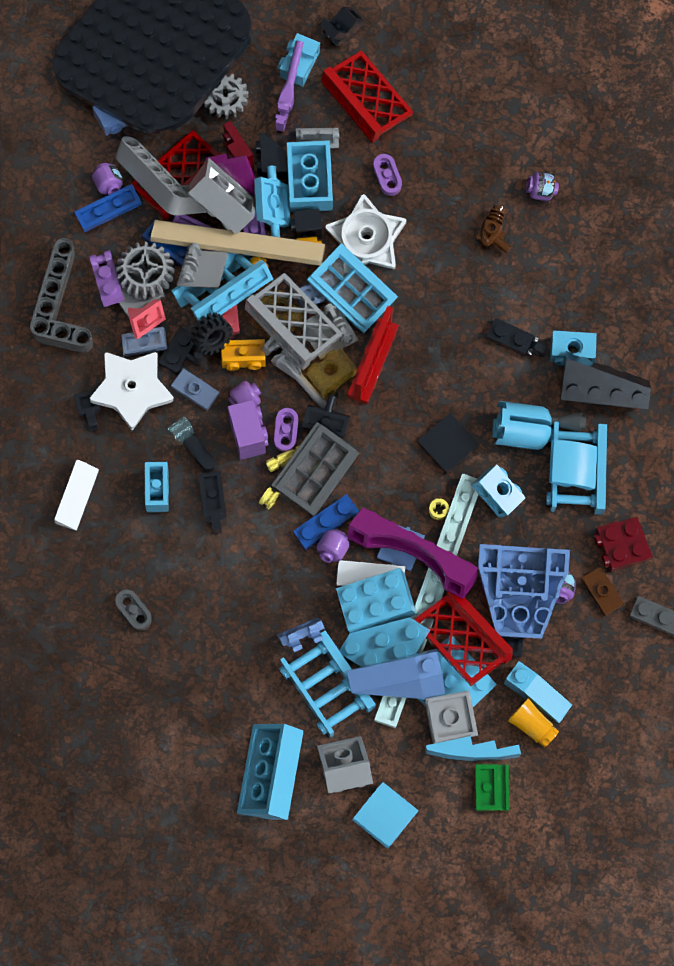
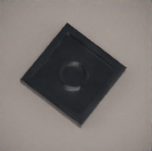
(448, 443)

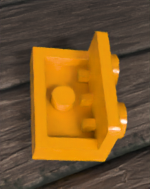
(243, 354)

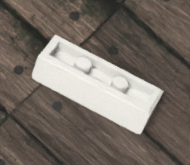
(76, 495)
(355, 571)

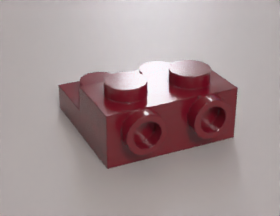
(235, 144)
(622, 544)

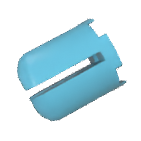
(522, 425)

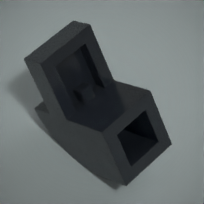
(342, 26)

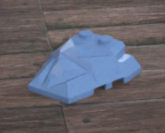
(522, 586)

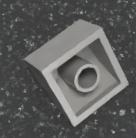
(345, 764)

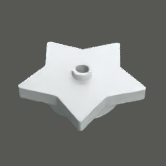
(368, 221)
(130, 402)

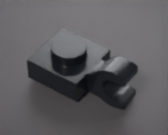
(87, 409)

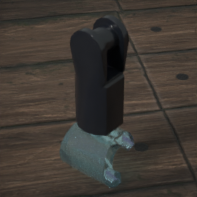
(182, 431)

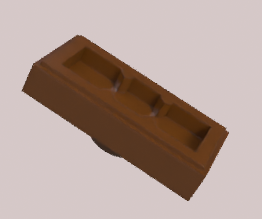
(602, 591)

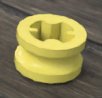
(269, 498)
(435, 516)

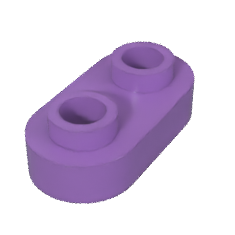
(388, 175)
(286, 431)

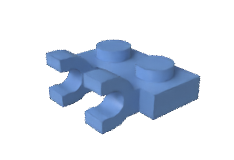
(310, 629)

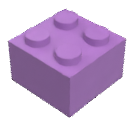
(247, 429)

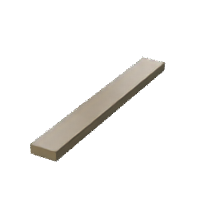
(238, 243)

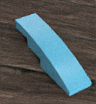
(464, 750)

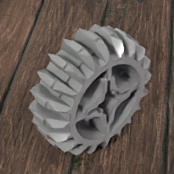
(136, 269)

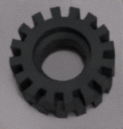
(221, 332)

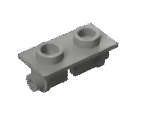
(318, 134)

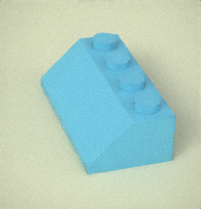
(270, 771)

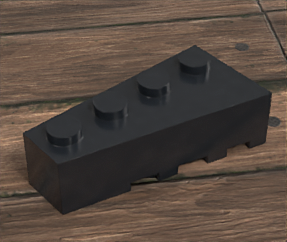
(601, 384)

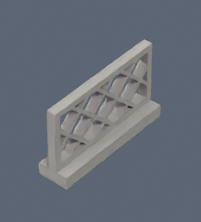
(276, 329)

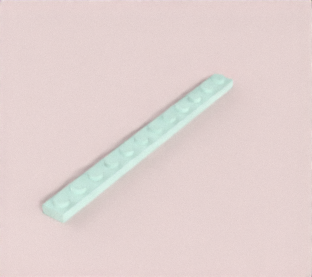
(432, 589)

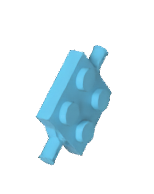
(272, 201)

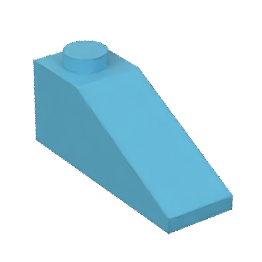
(543, 696)

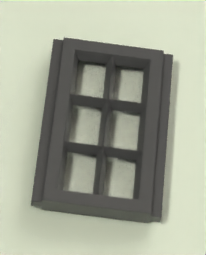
(315, 469)

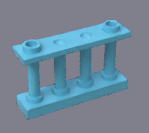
(231, 293)
(597, 499)
(337, 664)

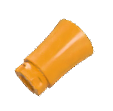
(533, 723)

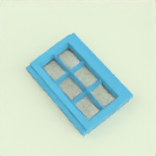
(352, 288)

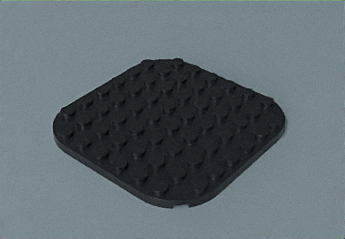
(152, 57)

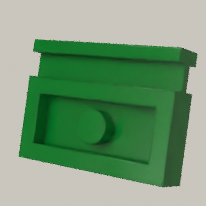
(492, 787)

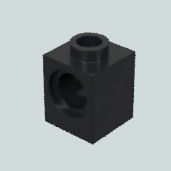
(306, 223)

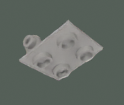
(202, 268)
(340, 322)

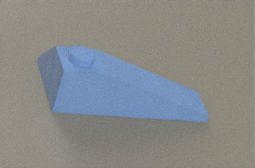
(406, 677)

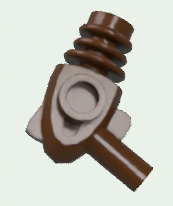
(491, 229)

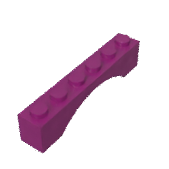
(375, 531)

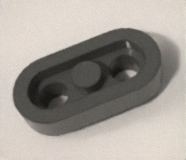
(133, 610)

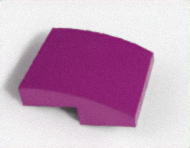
(238, 169)

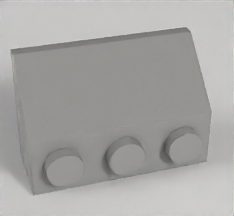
(222, 197)

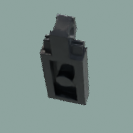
(515, 339)
(213, 499)

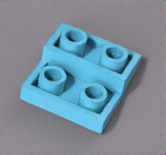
(573, 464)
(385, 815)

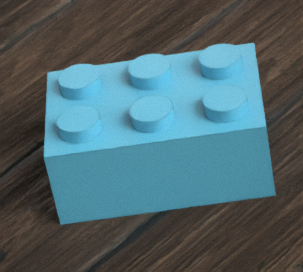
(309, 175)
(376, 600)

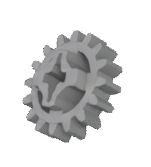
(236, 94)

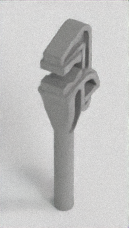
(290, 367)

